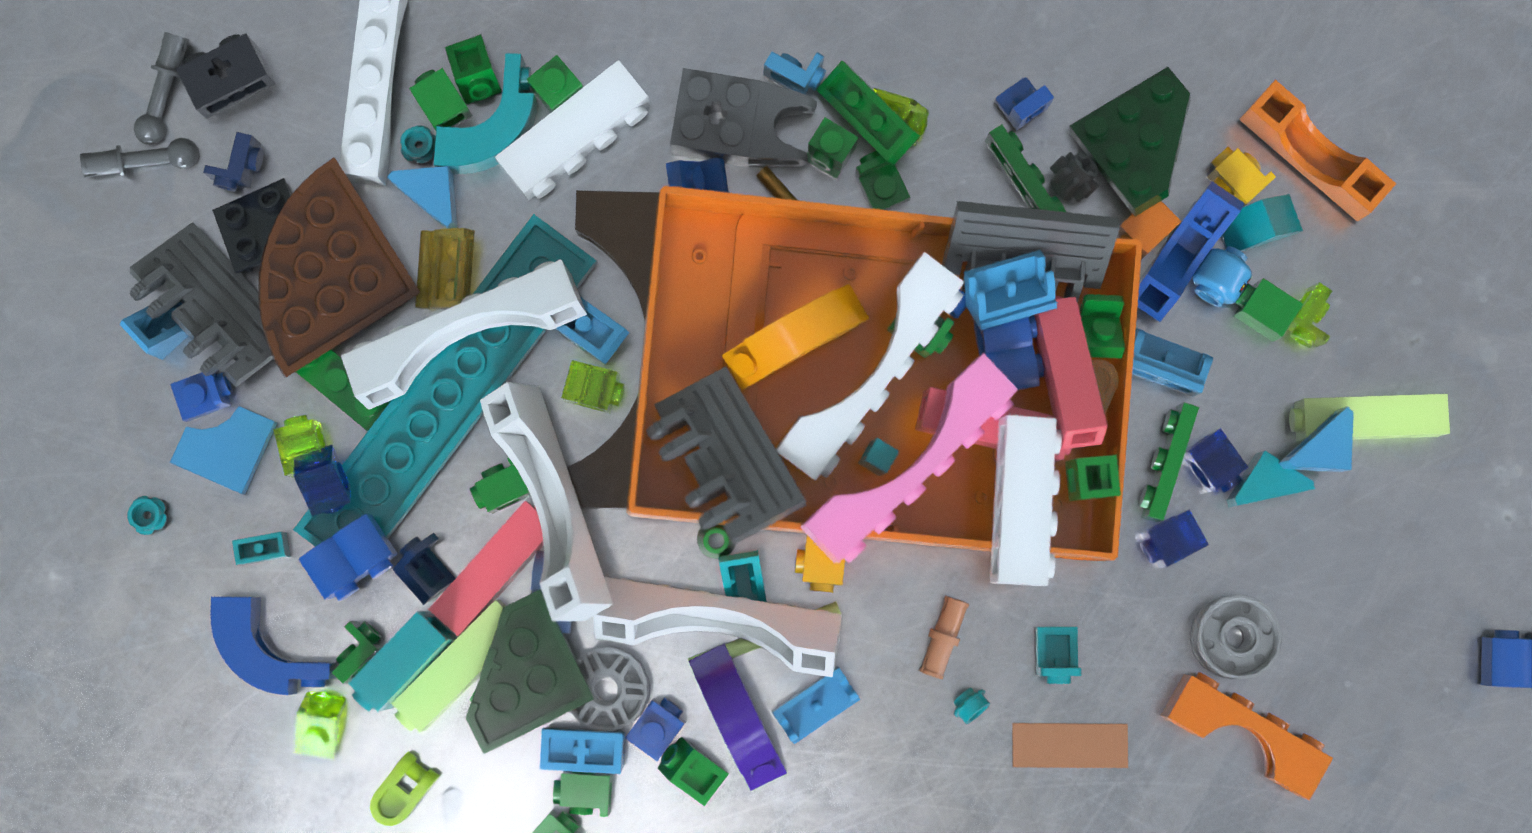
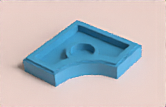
(226, 452)

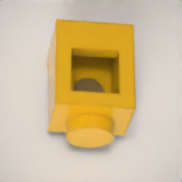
(1239, 174)

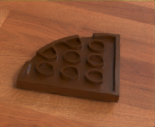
(325, 271)

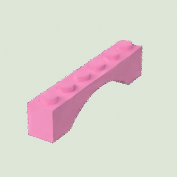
(969, 402)

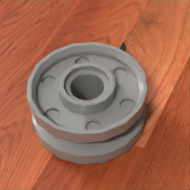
(1260, 633)
(631, 695)

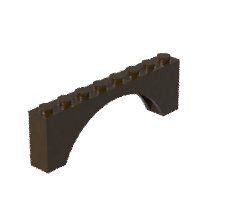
(624, 230)

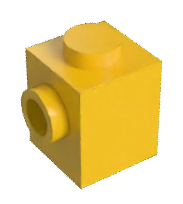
(818, 568)

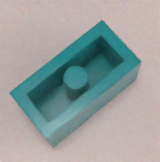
(878, 457)
(261, 548)

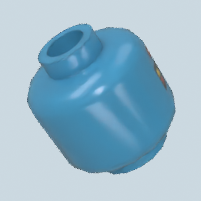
(1222, 276)

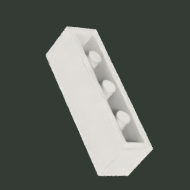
(573, 131)
(1024, 500)

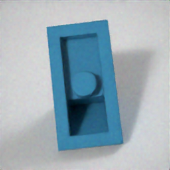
(595, 333)

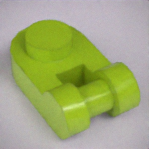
(394, 803)

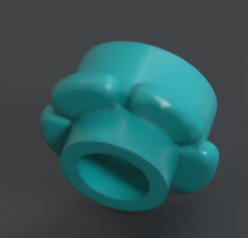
(411, 137)
(137, 510)
(970, 705)

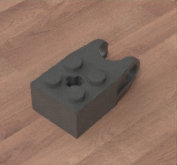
(751, 116)

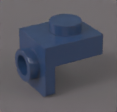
(244, 160)
(422, 569)

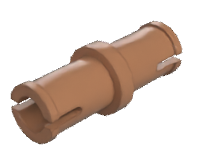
(944, 637)

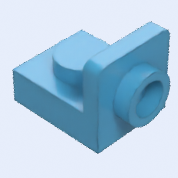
(789, 74)

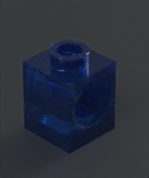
(1216, 462)
(322, 480)
(1173, 539)

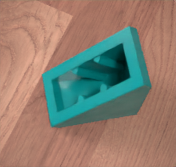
(1262, 223)
(1267, 480)
(743, 576)

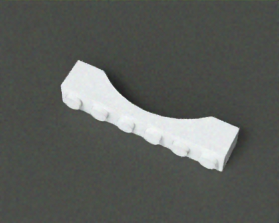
(368, 107)
(920, 300)
(390, 364)
(571, 570)
(798, 636)

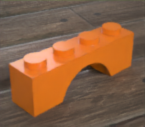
(1345, 178)
(1289, 760)

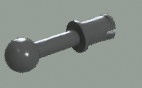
(150, 127)
(180, 153)

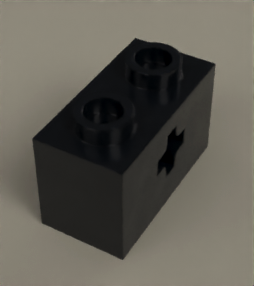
(245, 72)

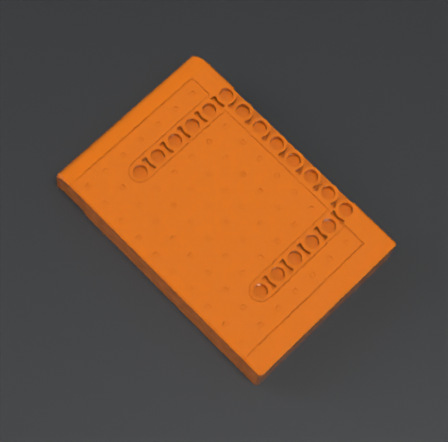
(747, 260)

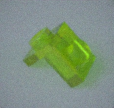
(318, 725)

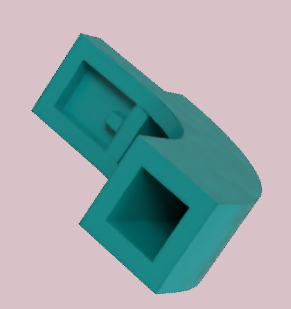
(475, 147)

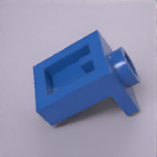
(1023, 102)
(698, 174)
(201, 395)
(656, 727)

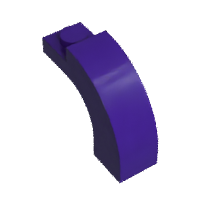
(737, 717)

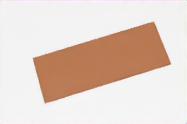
(1070, 745)

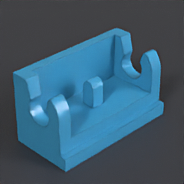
(1009, 290)
(1170, 364)
(815, 705)
(582, 750)

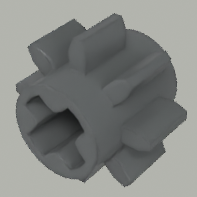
(1074, 177)

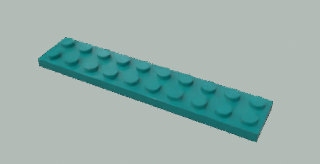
(443, 402)

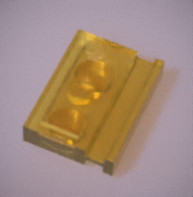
(444, 267)

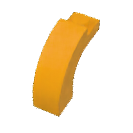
(795, 335)

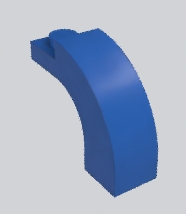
(1186, 249)
(243, 648)

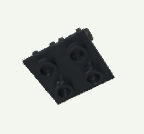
(248, 221)

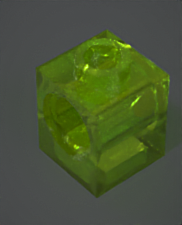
(592, 387)
(297, 438)

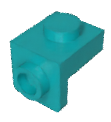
(1057, 654)

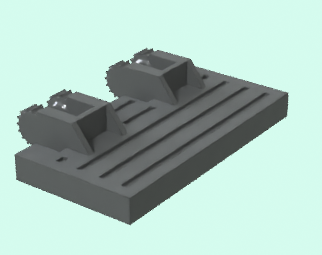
(1073, 243)
(213, 299)
(731, 456)

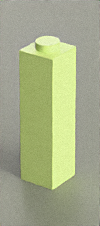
(1376, 415)
(449, 674)

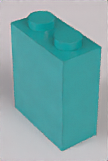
(401, 661)

